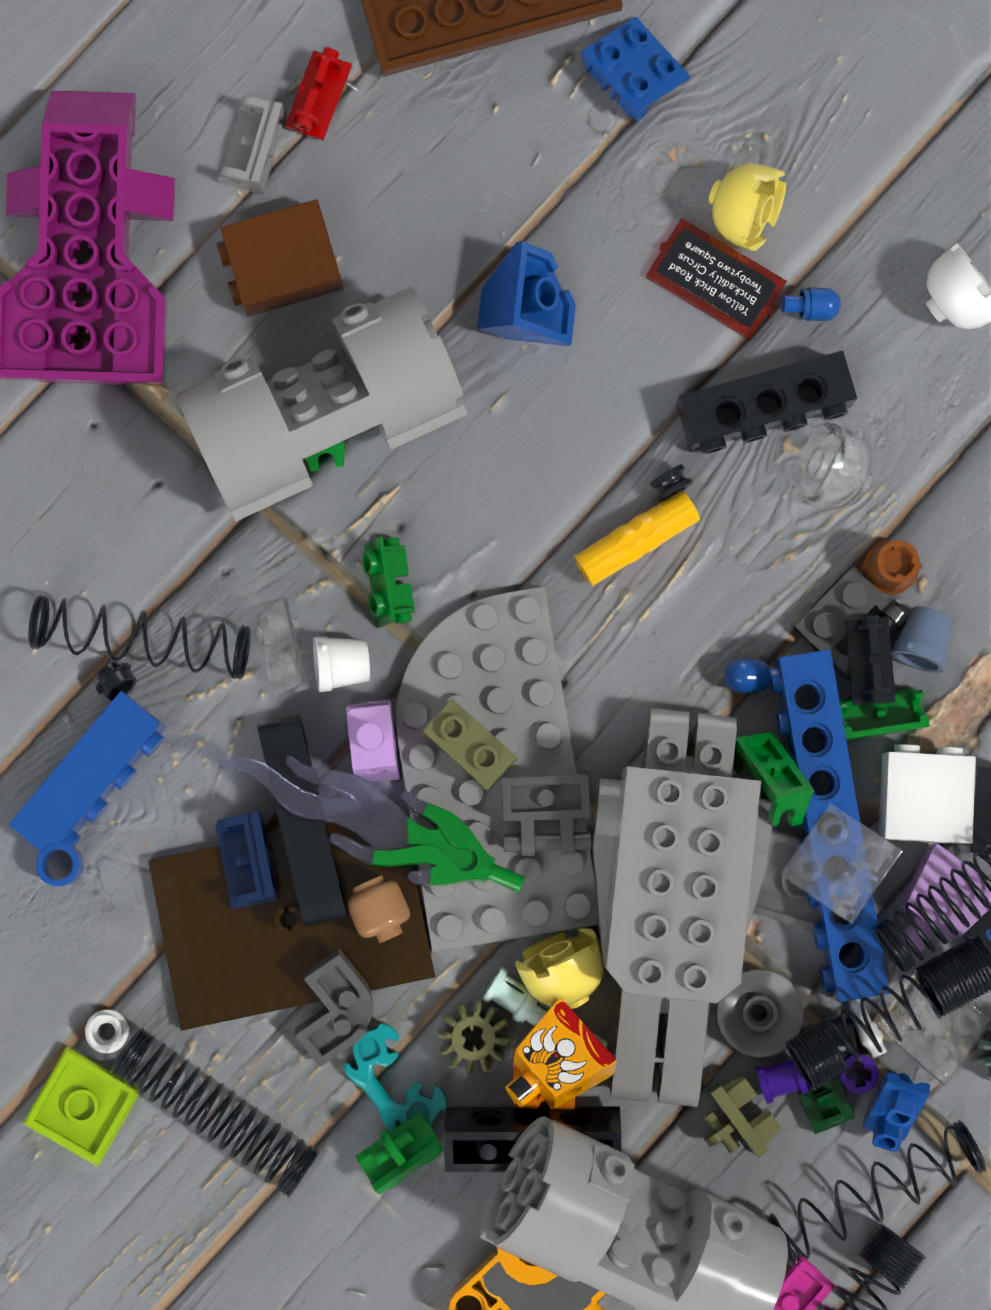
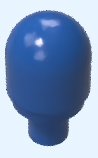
(813, 304)
(747, 675)

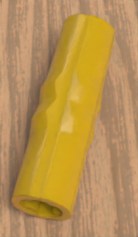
(636, 538)

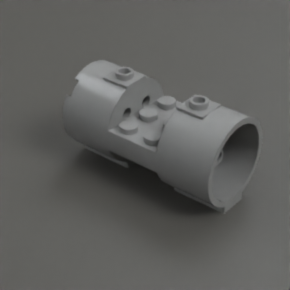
(383, 375)
(605, 1224)

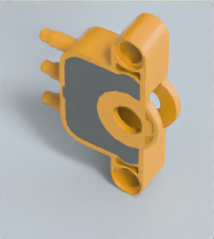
(518, 1285)

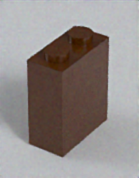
(279, 258)

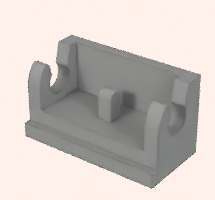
(253, 144)

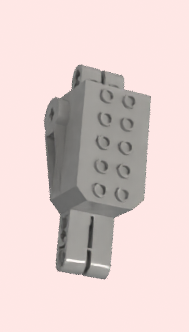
(676, 891)

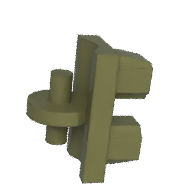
(754, 1132)

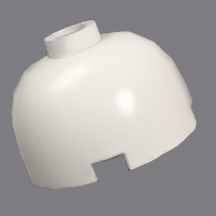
(958, 290)

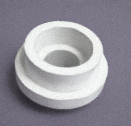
(94, 1036)

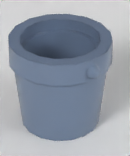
(924, 640)

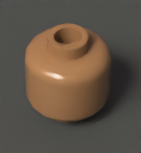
(378, 909)

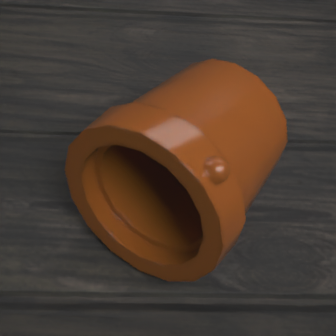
(891, 566)

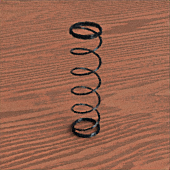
(38, 640)
(968, 1146)

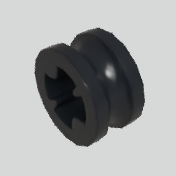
(671, 482)

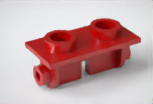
(318, 94)

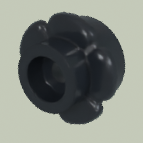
(115, 678)

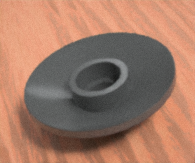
(782, 1017)

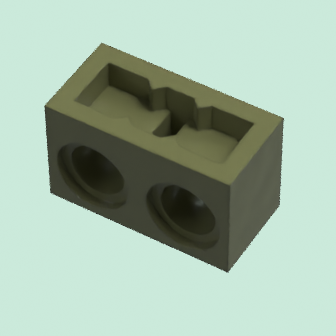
(469, 745)

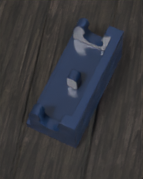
(246, 860)

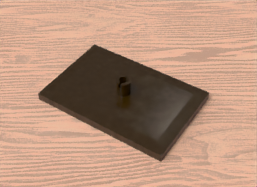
(256, 956)

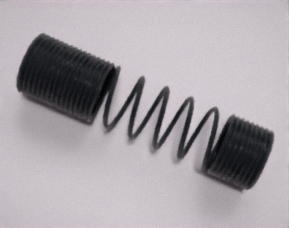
(944, 981)
(890, 1257)

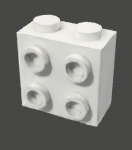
(927, 795)

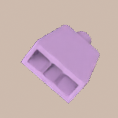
(373, 740)
(937, 863)

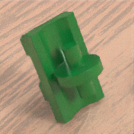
(399, 1153)

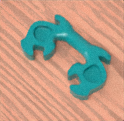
(373, 1050)

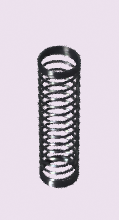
(894, 945)
(130, 1059)

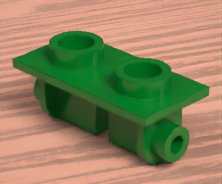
(383, 563)

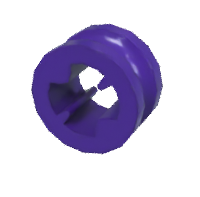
(868, 1083)

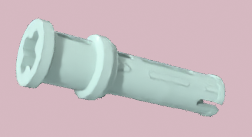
(517, 1000)

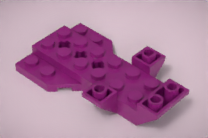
(85, 198)

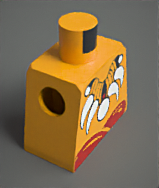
(559, 1059)

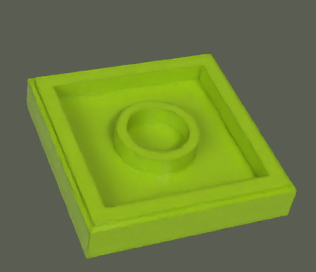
(82, 1106)

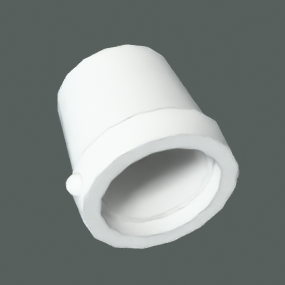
(340, 662)

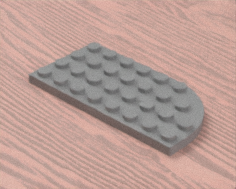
(505, 673)

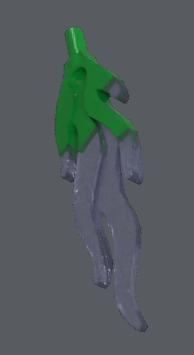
(381, 823)

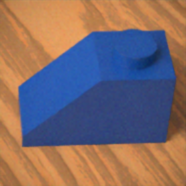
(526, 299)

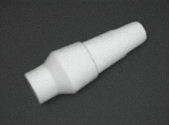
(863, 1037)

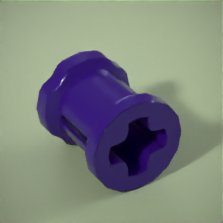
(780, 1080)

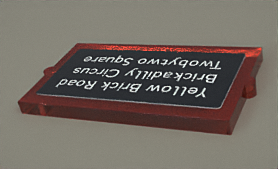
(716, 279)

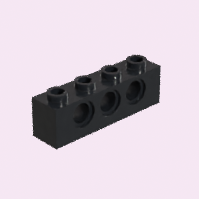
(826, 374)
(483, 1136)

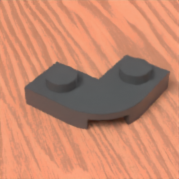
(346, 1010)

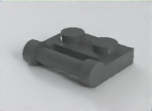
(847, 600)

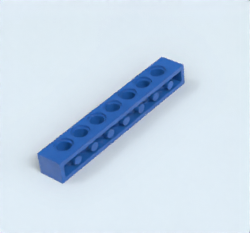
(816, 671)

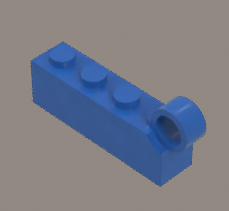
(84, 780)

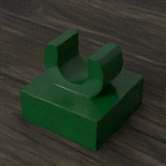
(826, 1106)

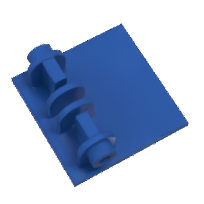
(634, 67)

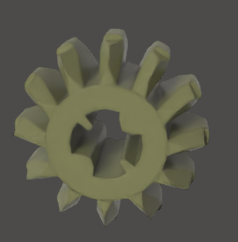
(458, 1038)

